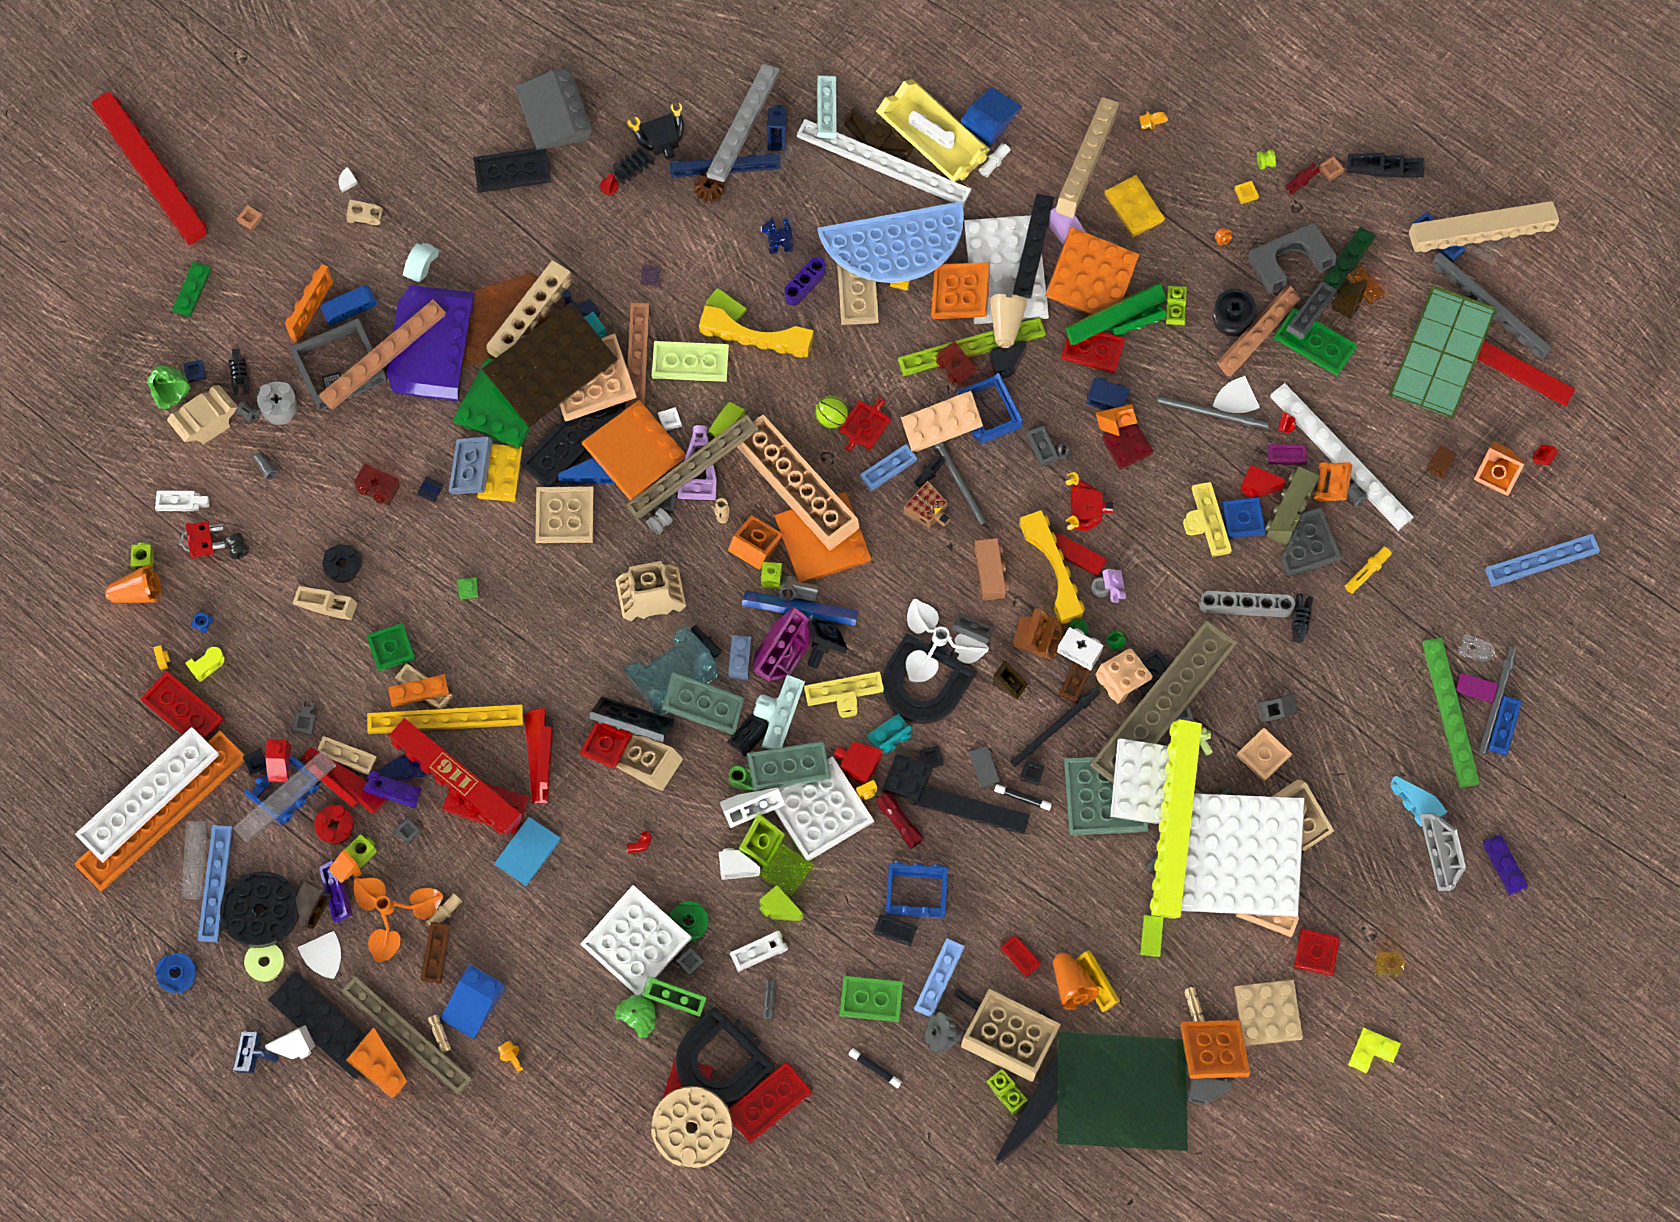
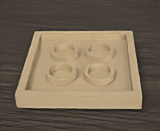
(564, 514)
(1268, 1012)

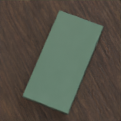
(703, 703)
(789, 766)

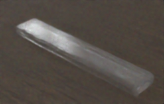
(284, 796)

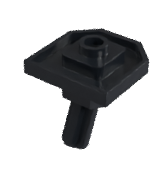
(824, 638)

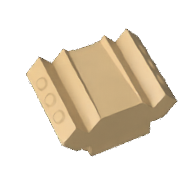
(204, 416)
(650, 590)

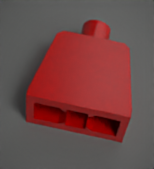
(859, 761)

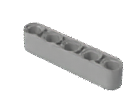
(1238, 608)

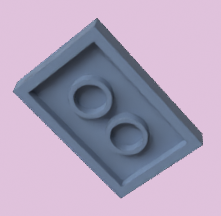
(470, 465)

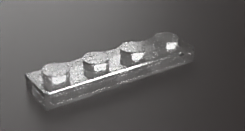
(194, 860)

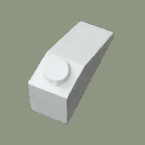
(748, 805)

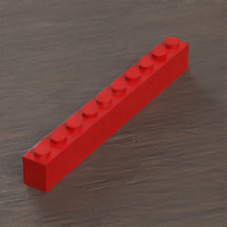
(149, 169)

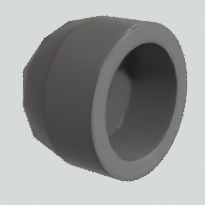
(1059, 450)

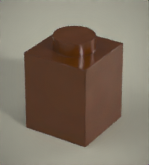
(1441, 462)

